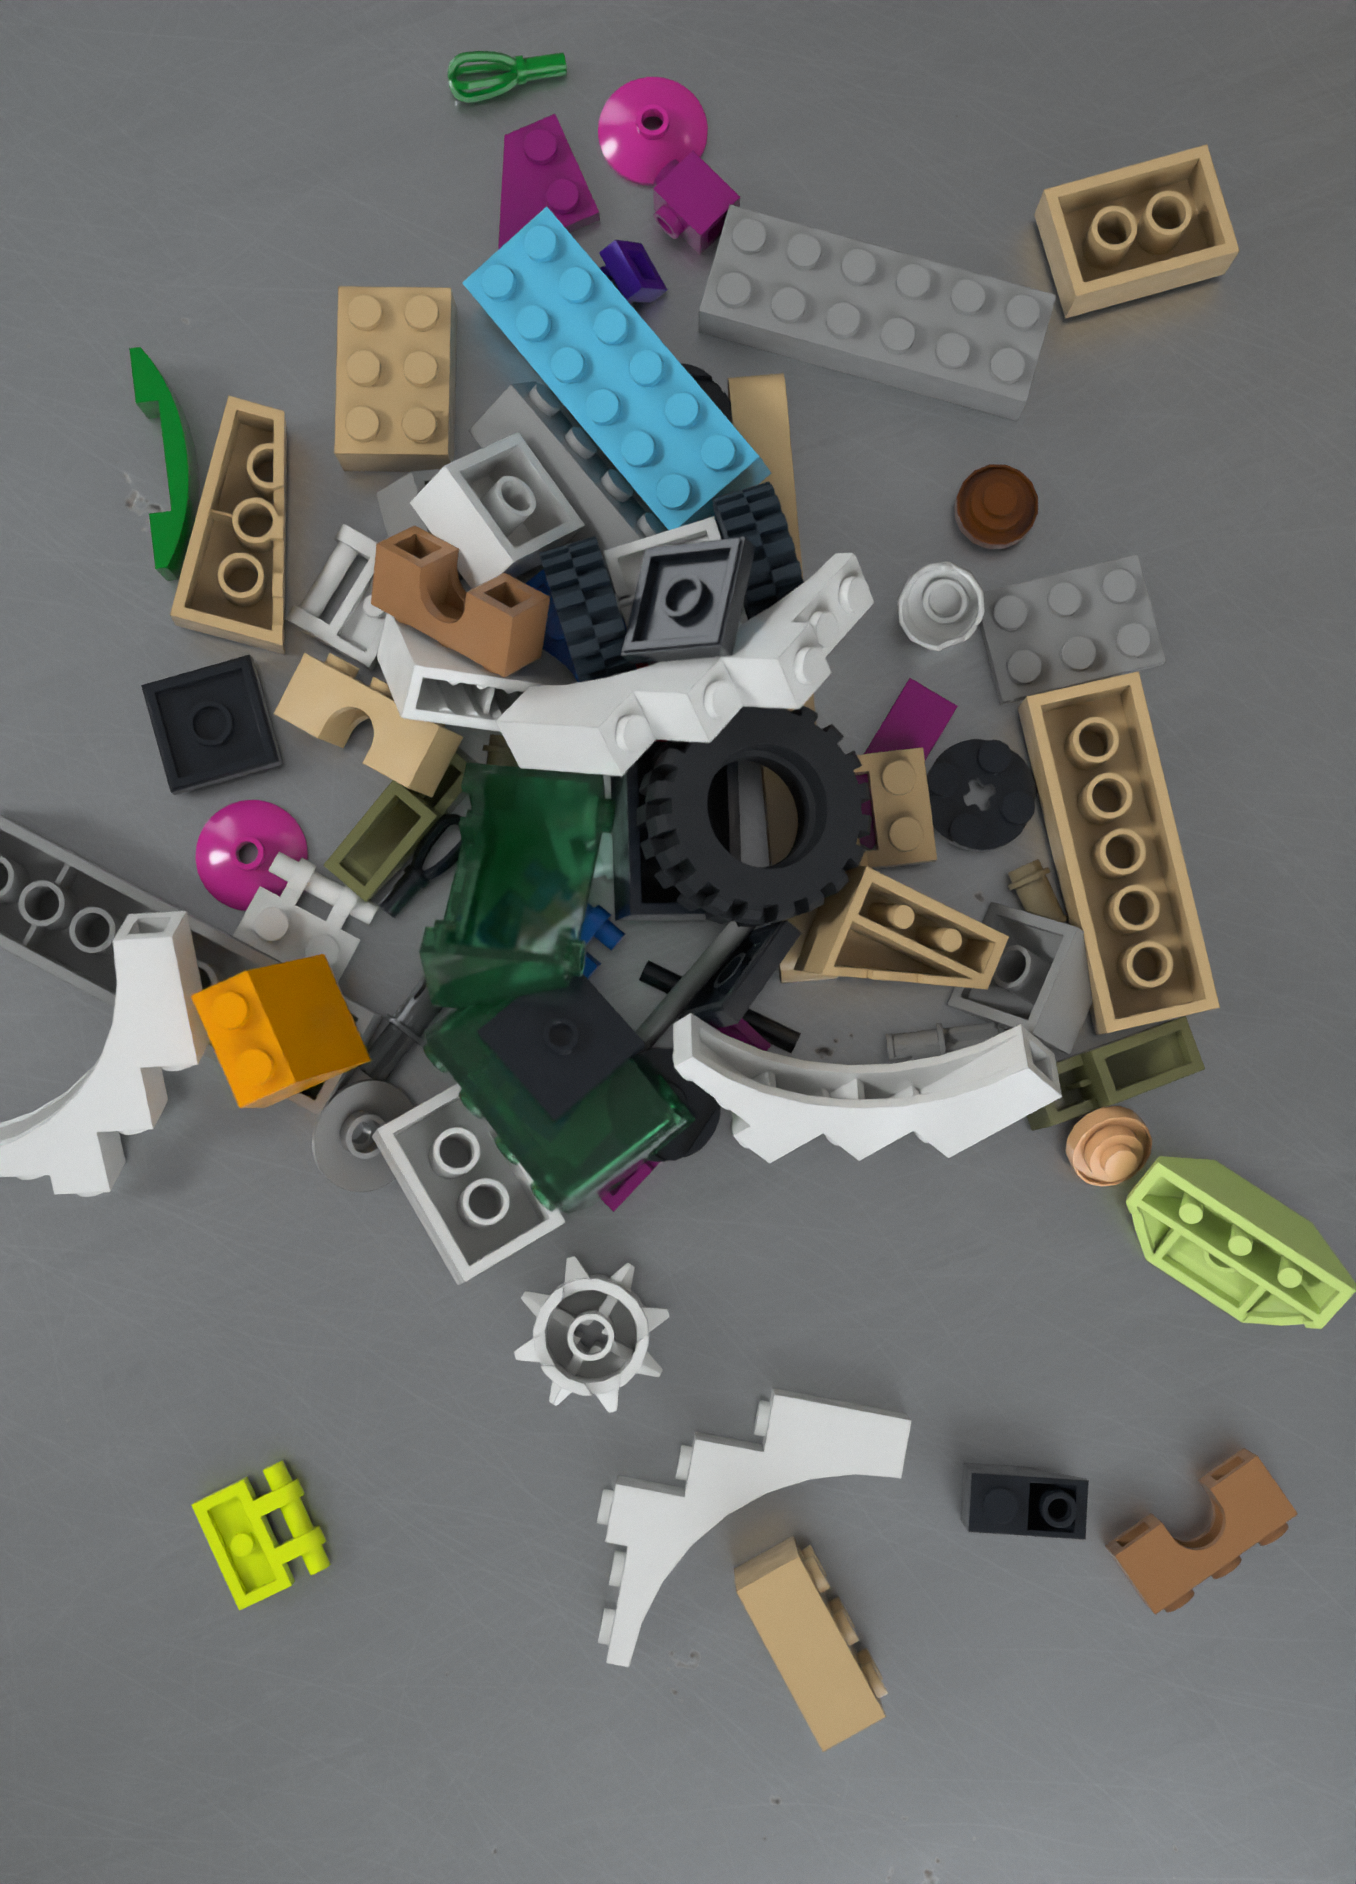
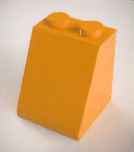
(280, 1030)

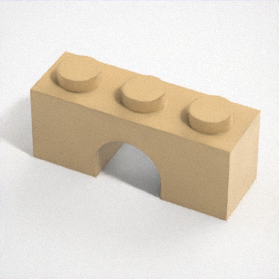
(331, 702)

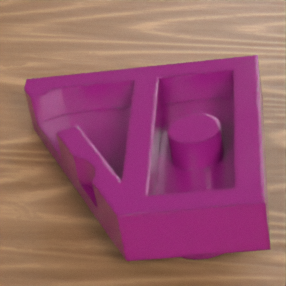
(542, 173)

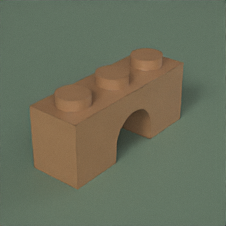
(492, 624)
(1245, 1512)

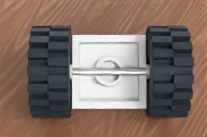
(594, 615)

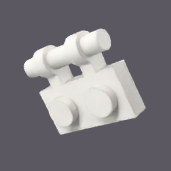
(292, 933)

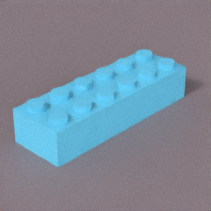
(614, 373)

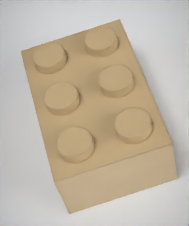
(1136, 231)
(395, 378)
(811, 1641)

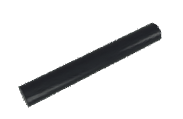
(769, 1029)

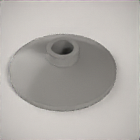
(357, 1163)

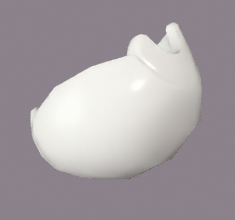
(940, 605)

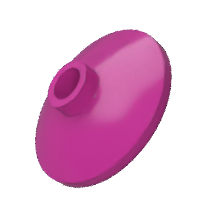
(643, 153)
(230, 829)

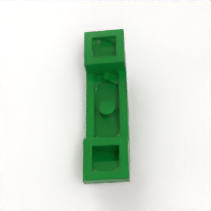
(171, 528)

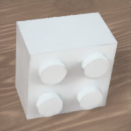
(497, 510)

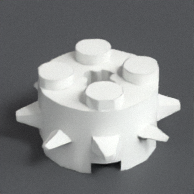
(602, 1366)

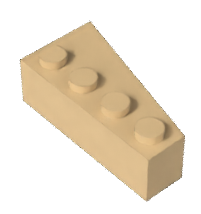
(237, 547)

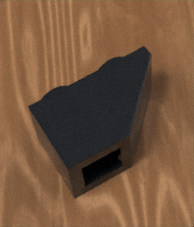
(1023, 1501)

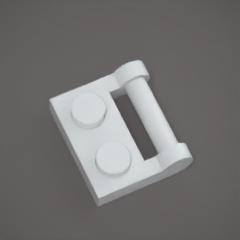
(358, 623)

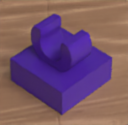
(632, 271)

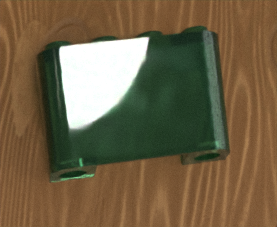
(583, 1151)

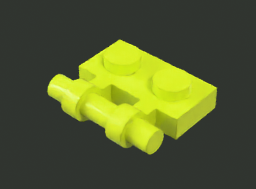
(244, 1539)

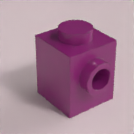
(692, 201)

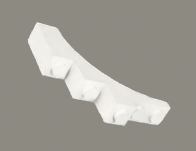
(614, 719)
(125, 1090)
(867, 1106)
(659, 1522)

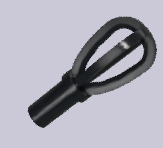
(414, 875)

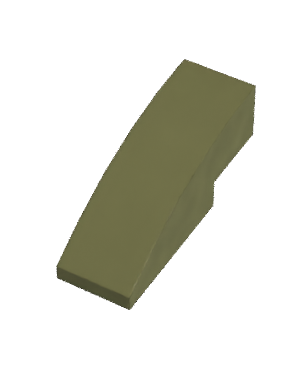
(393, 830)
(1121, 1071)

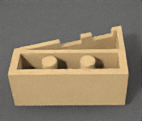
(898, 934)

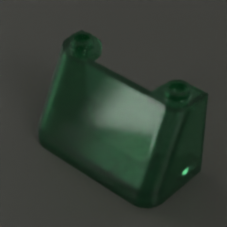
(517, 885)

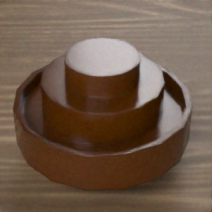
(996, 506)

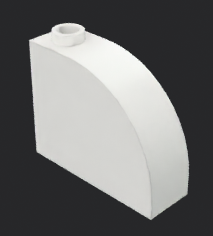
(449, 687)

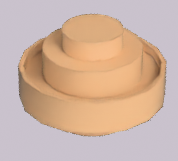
(1108, 1146)

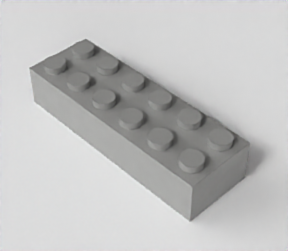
(875, 313)

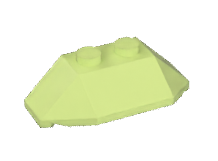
(1236, 1245)

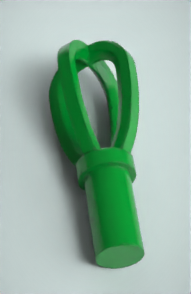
(518, 68)

